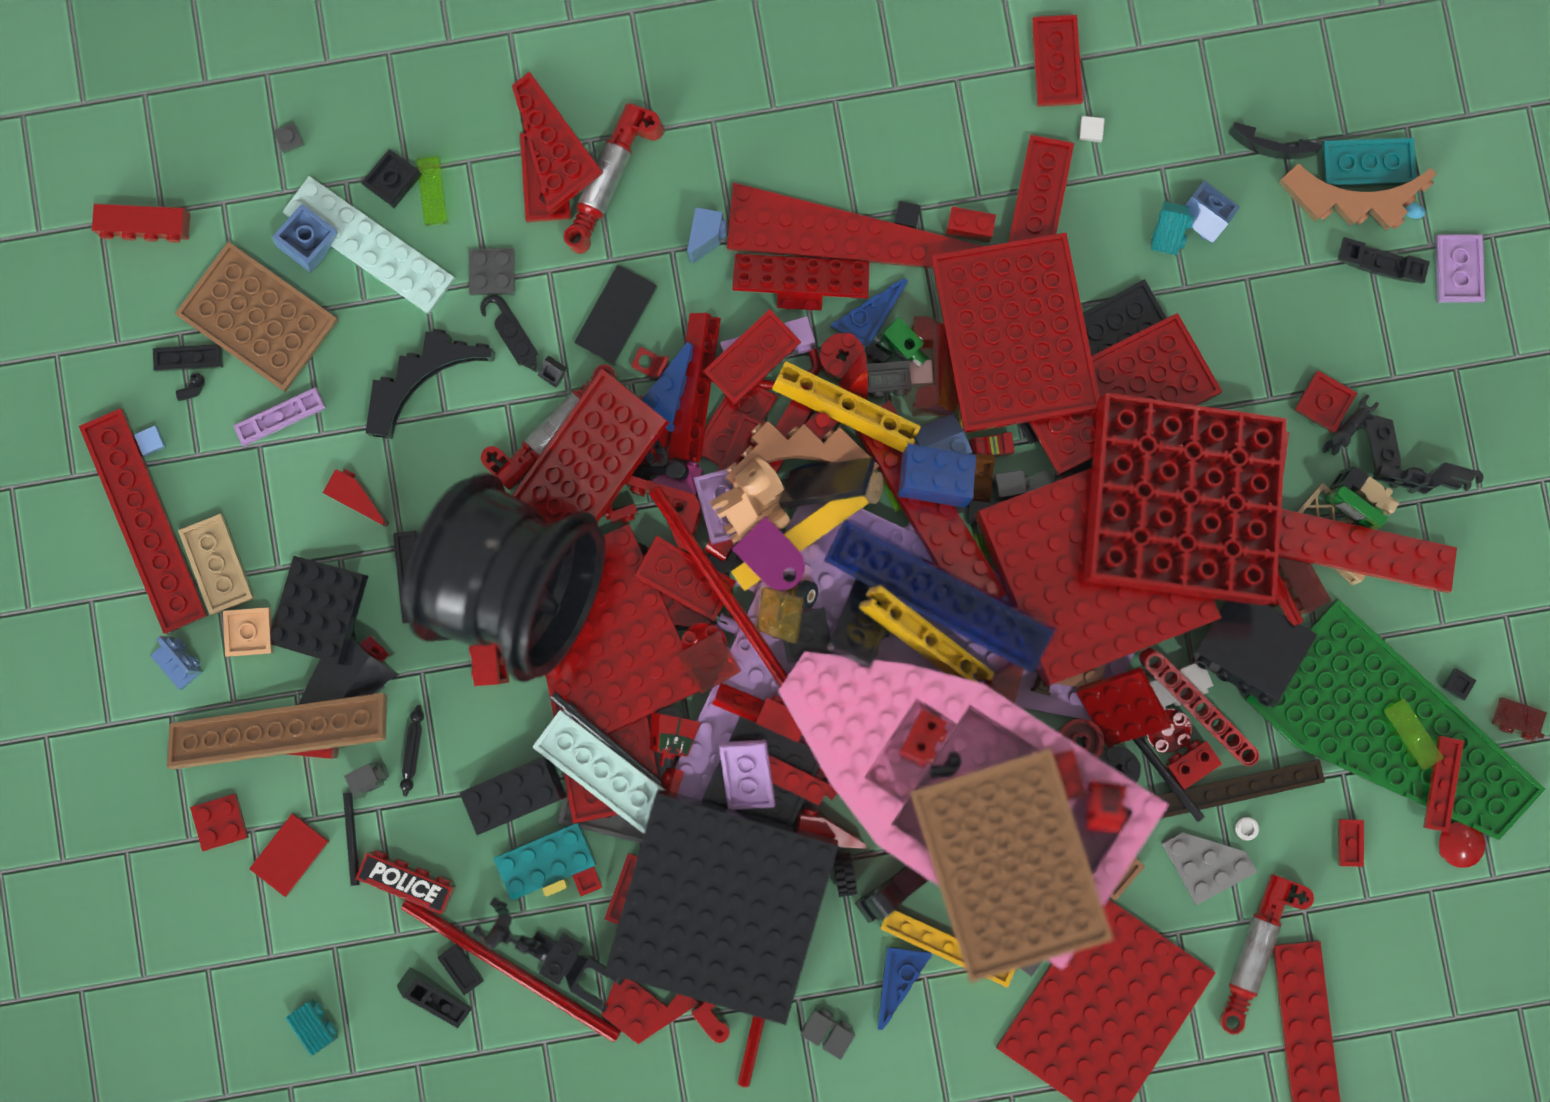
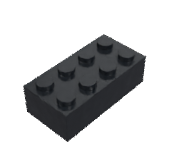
(512, 795)

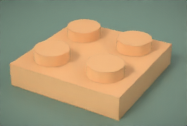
(247, 632)

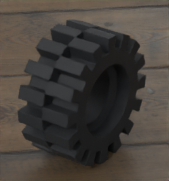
(844, 875)

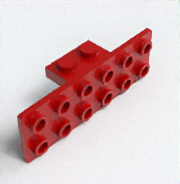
(801, 280)

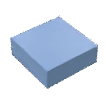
(150, 440)

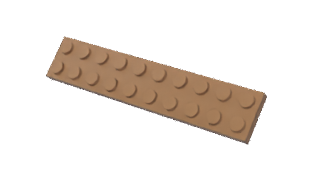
(277, 731)

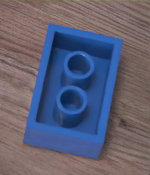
(937, 475)

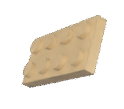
(216, 564)

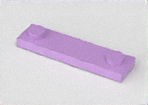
(279, 416)

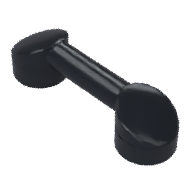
(674, 469)

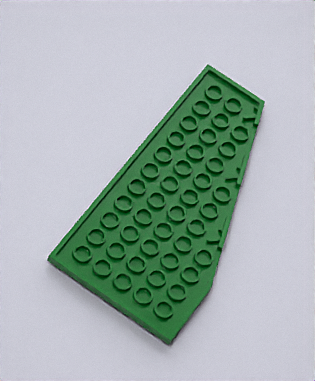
(1339, 716)

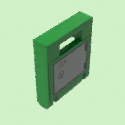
(1356, 508)

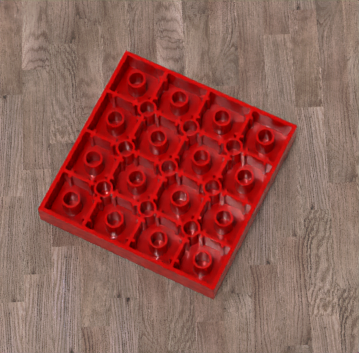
(1185, 499)
(1041, 563)

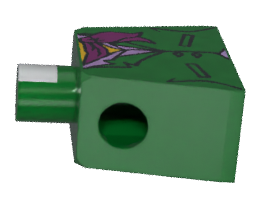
(894, 339)

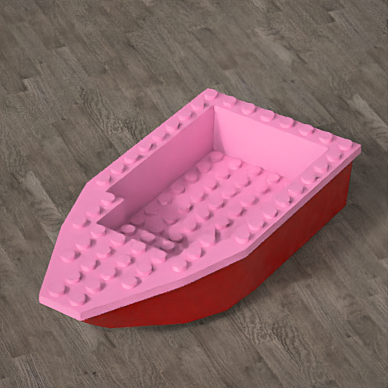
(863, 716)

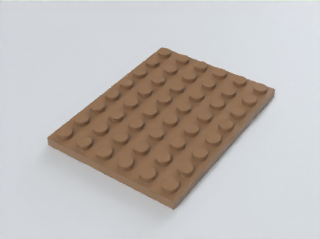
(1011, 866)

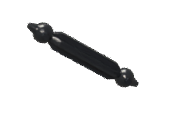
(411, 750)

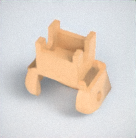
(752, 498)

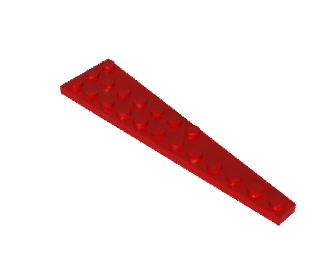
(800, 228)

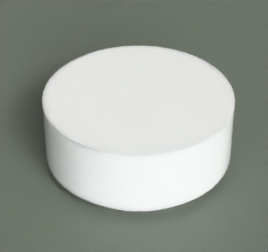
(1246, 828)

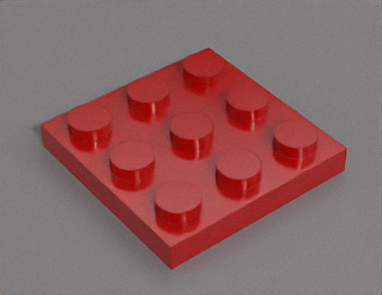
(1124, 707)

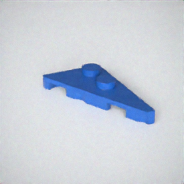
(869, 317)
(669, 387)
(900, 973)

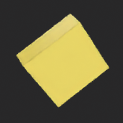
(555, 887)

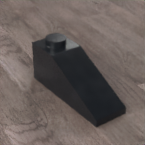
(432, 997)

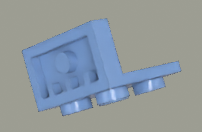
(176, 662)

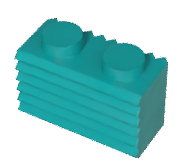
(1171, 227)
(312, 1027)

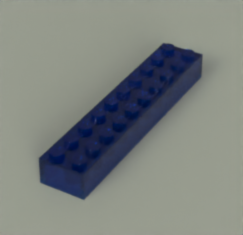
(941, 595)

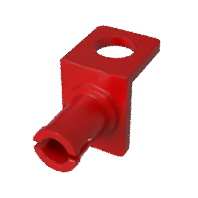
(657, 366)

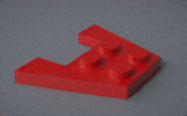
(640, 1012)

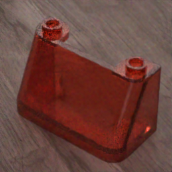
(942, 396)

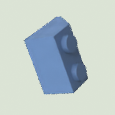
(1211, 211)
(706, 233)
(305, 238)
(944, 435)

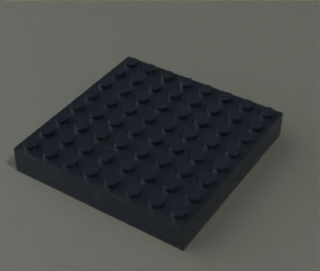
(721, 906)

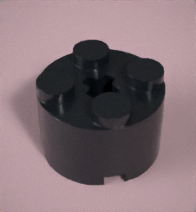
(1127, 762)

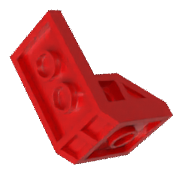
(691, 508)

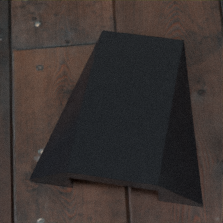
(358, 676)

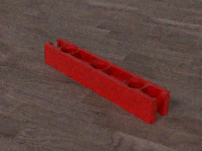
(691, 417)

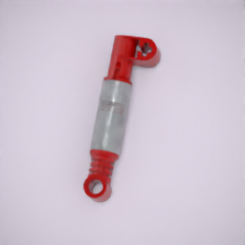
(612, 162)
(537, 441)
(1258, 946)

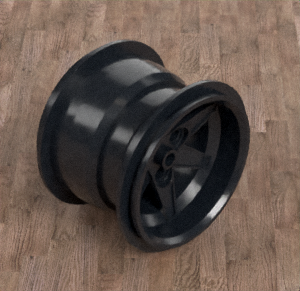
(503, 576)

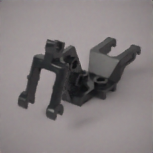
(1387, 457)
(559, 957)

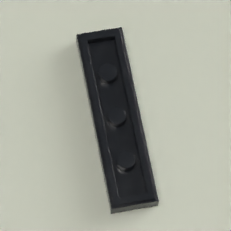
(403, 547)

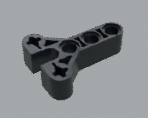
(890, 895)

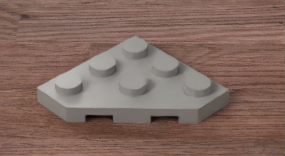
(1206, 865)

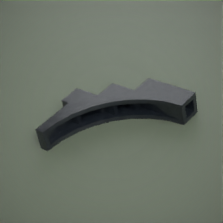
(438, 354)

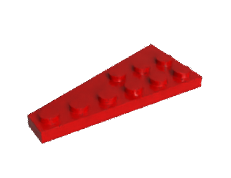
(556, 151)

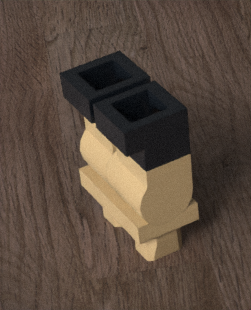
(1366, 488)

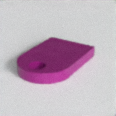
(770, 554)

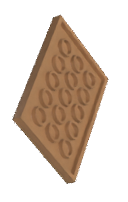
(256, 316)

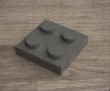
(492, 271)

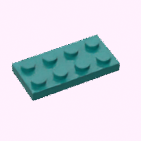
(1369, 162)
(544, 861)

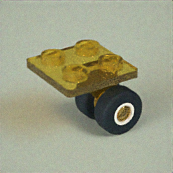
(782, 609)

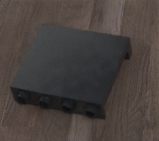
(1254, 650)

